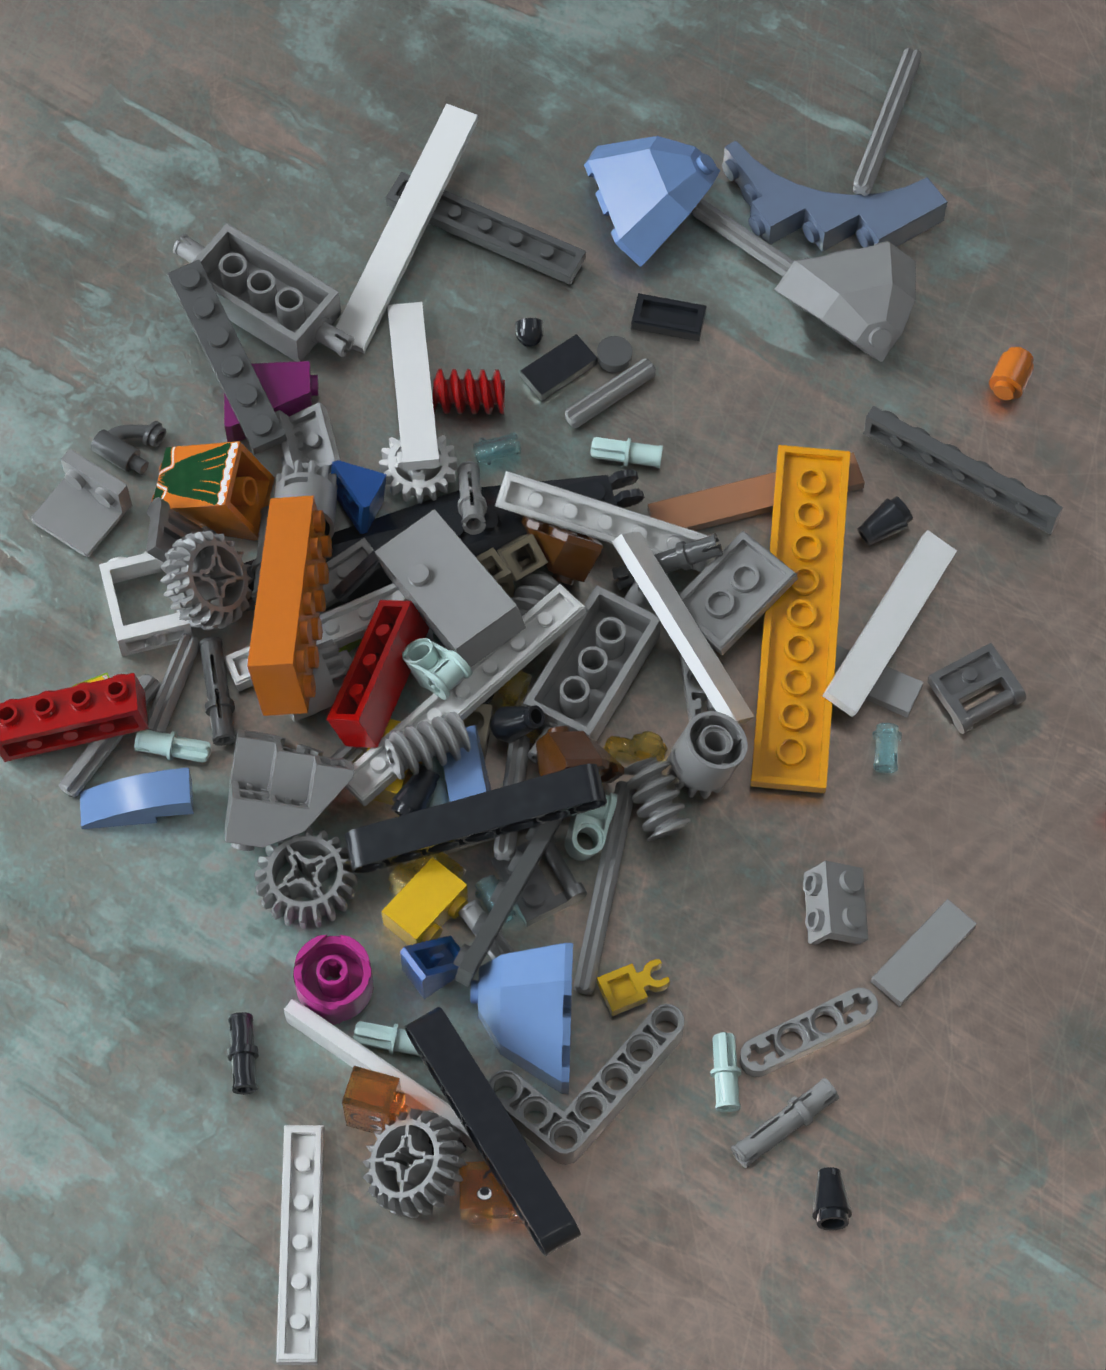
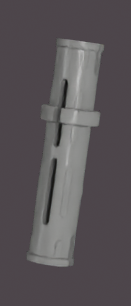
(471, 509)
(797, 1113)

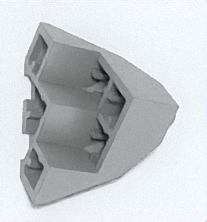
(856, 293)
(278, 789)

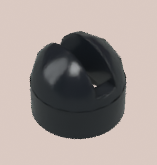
(529, 331)

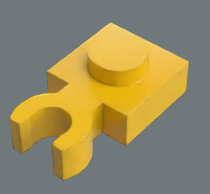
(627, 988)

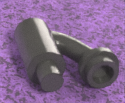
(112, 447)

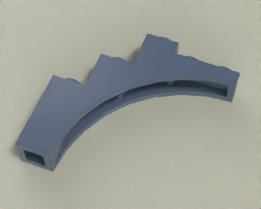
(827, 217)

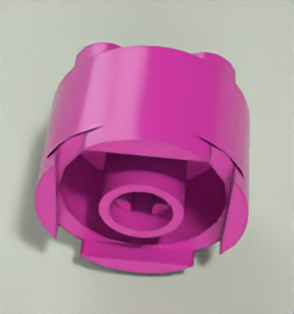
(333, 957)

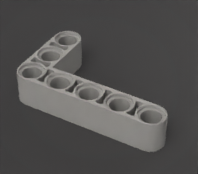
(595, 1094)

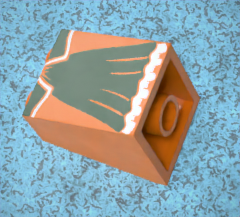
(216, 487)

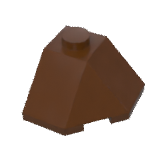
(567, 552)
(566, 749)

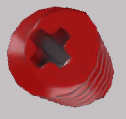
(469, 391)

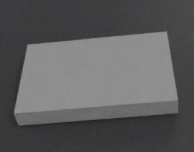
(736, 591)

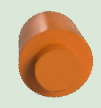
(1012, 373)

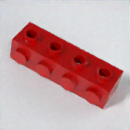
(376, 675)
(72, 716)

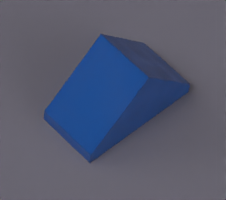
(359, 493)
(430, 964)

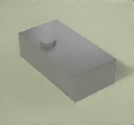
(450, 588)

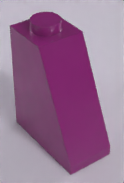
(287, 388)

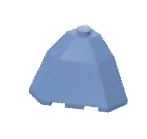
(649, 189)
(527, 1010)

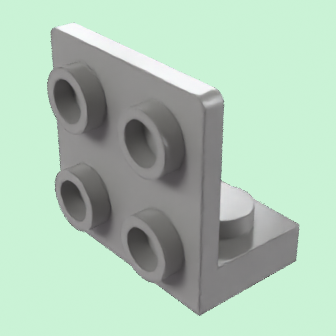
(83, 505)

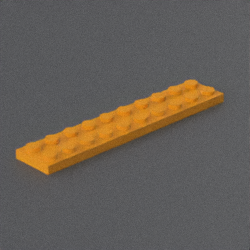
(803, 622)

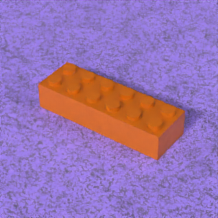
(289, 606)

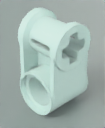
(435, 666)
(593, 823)

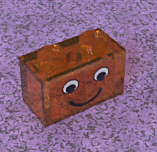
(372, 1100)
(483, 1197)

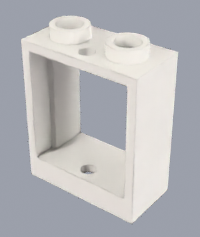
(144, 634)

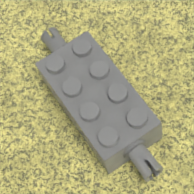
(269, 294)
(595, 663)

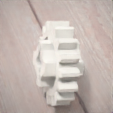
(418, 483)

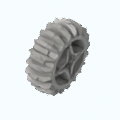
(207, 580)
(282, 897)
(423, 1180)

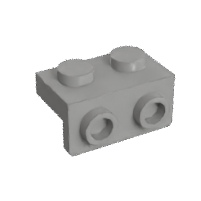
(308, 437)
(835, 903)

